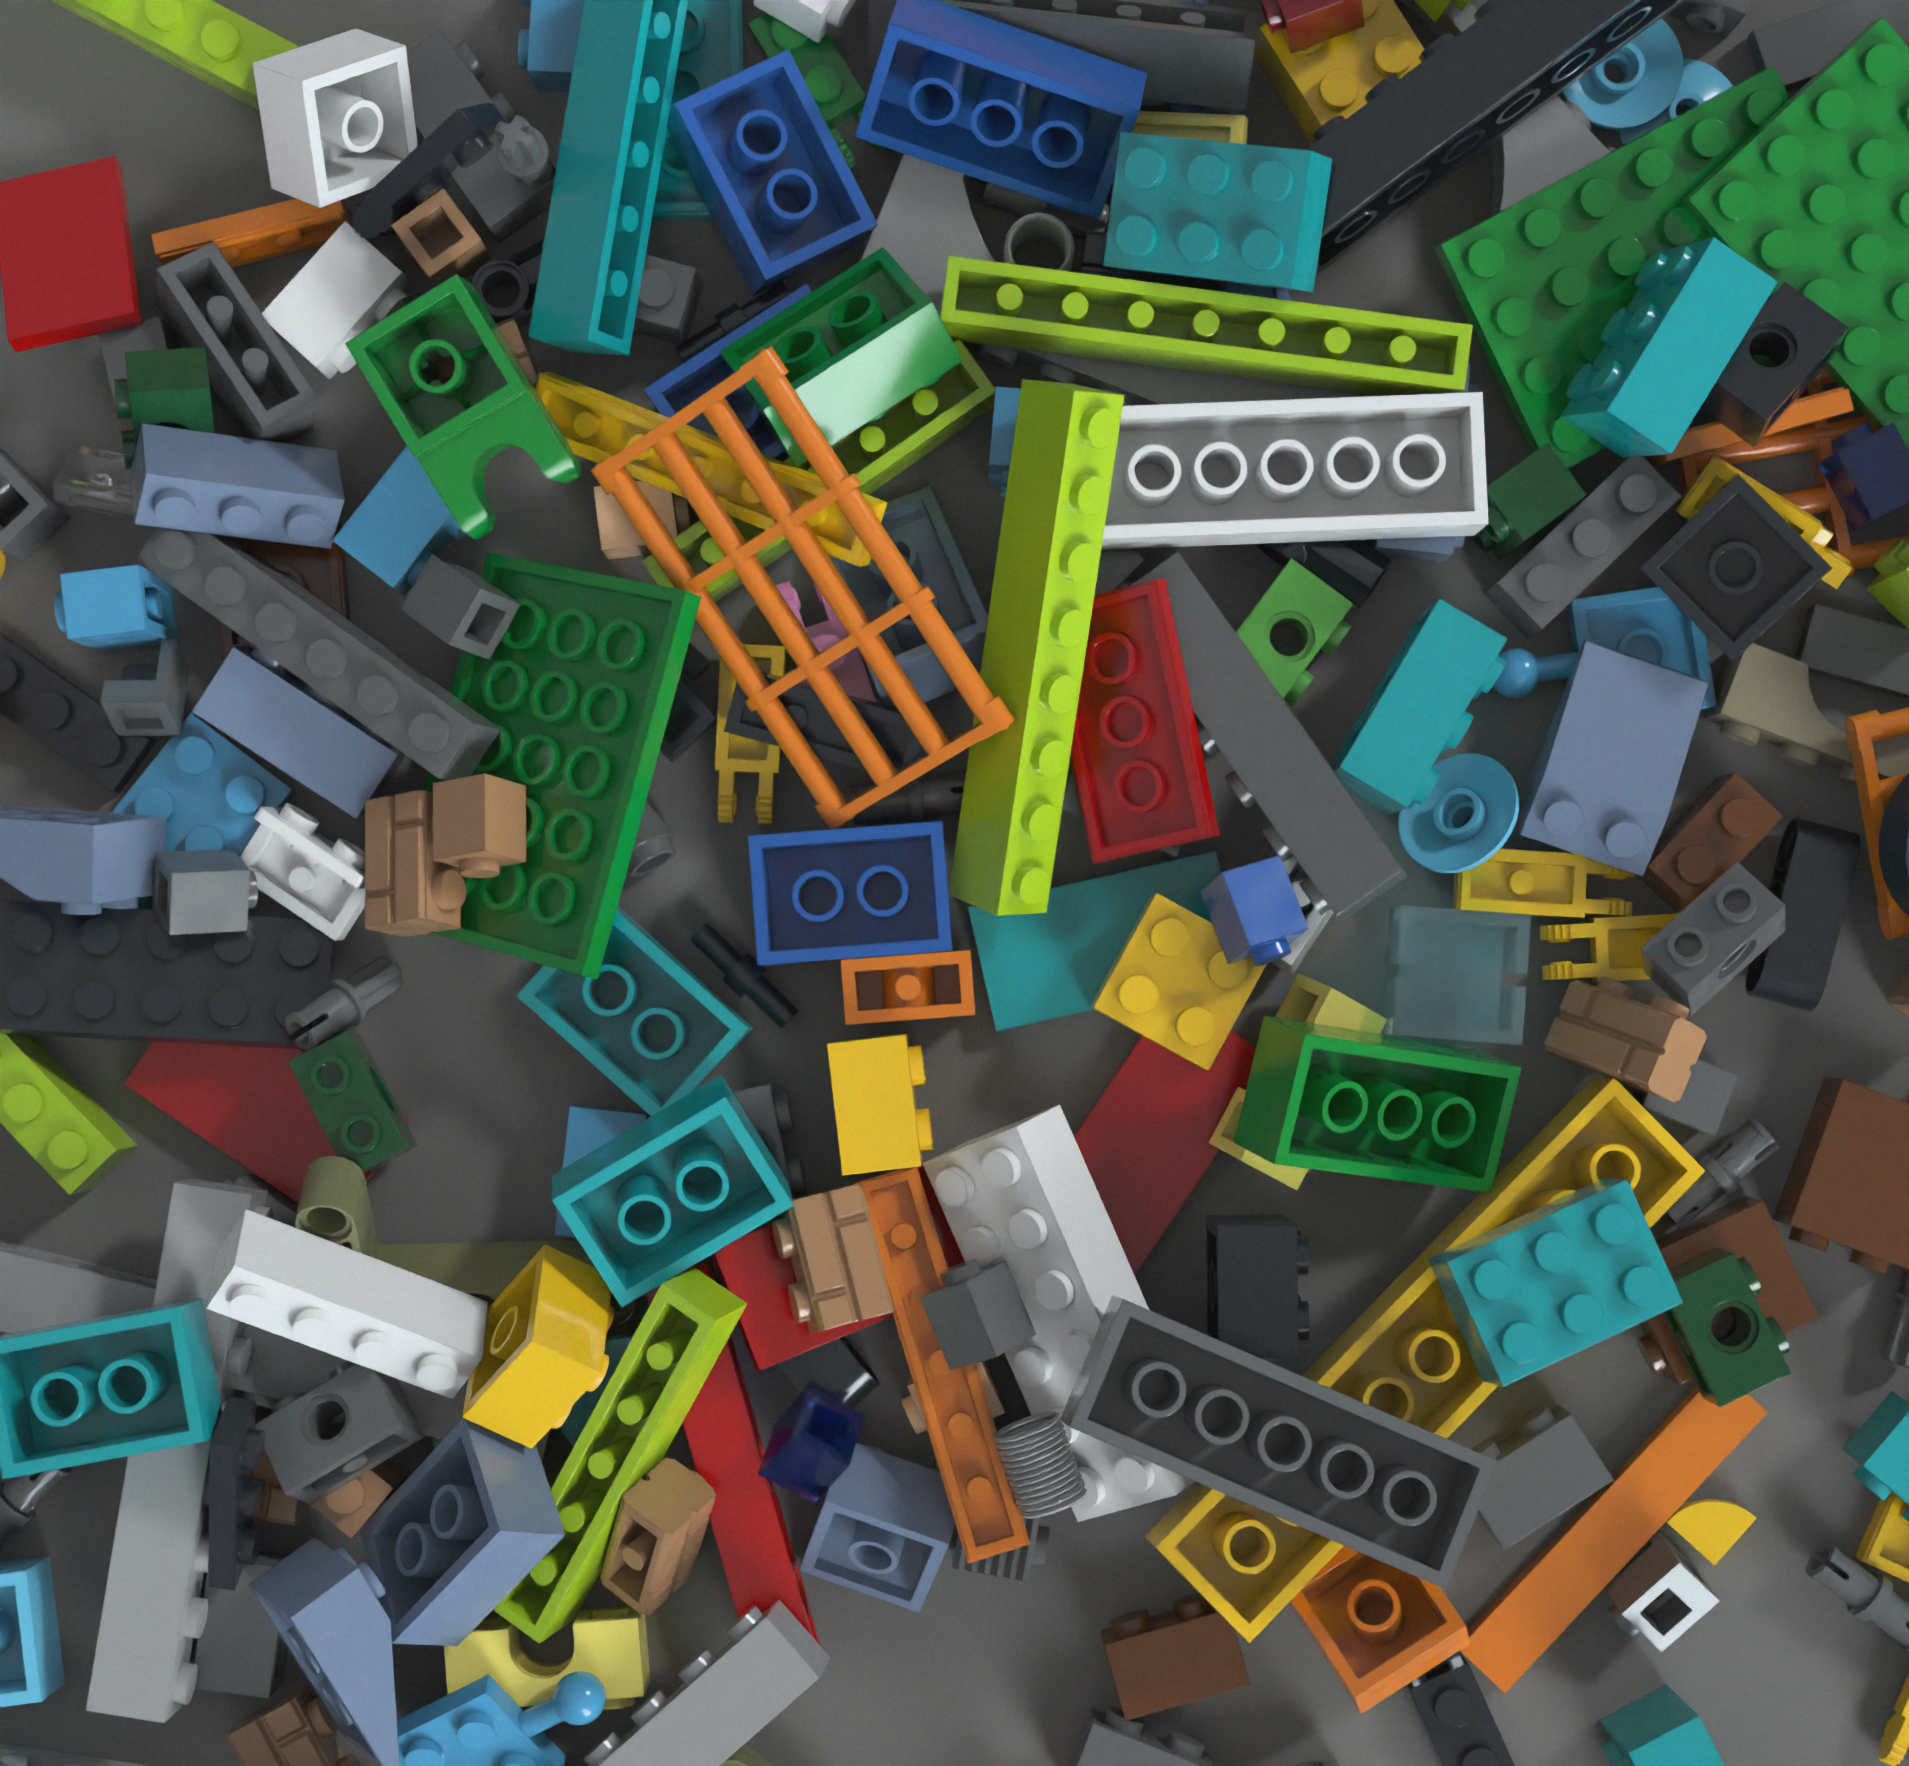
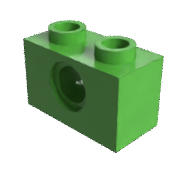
(1310, 607)

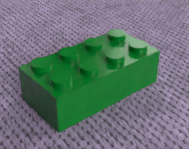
(1376, 1105)

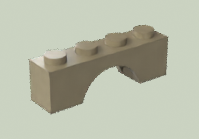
(1771, 701)

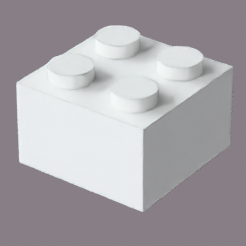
(335, 115)

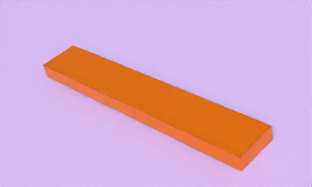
(949, 1399)
(1606, 1534)

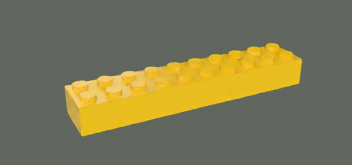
(1410, 1351)

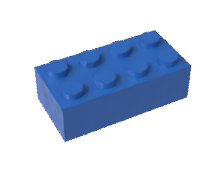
(1001, 104)

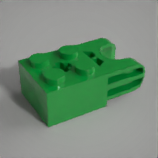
(471, 417)

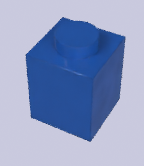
(1255, 911)

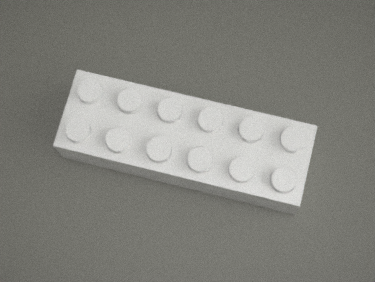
(1298, 471)
(1034, 1204)

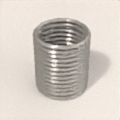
(1041, 227)
(1040, 1465)

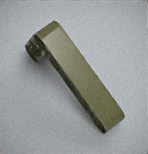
(338, 1209)

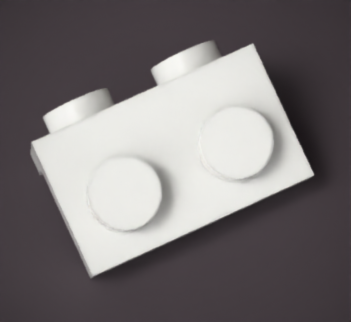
(307, 870)

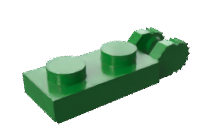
(823, 71)

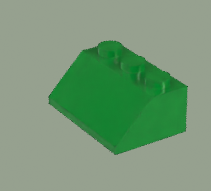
(850, 349)

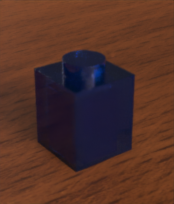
(1868, 473)
(811, 1445)

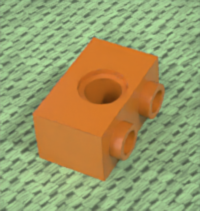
(907, 987)

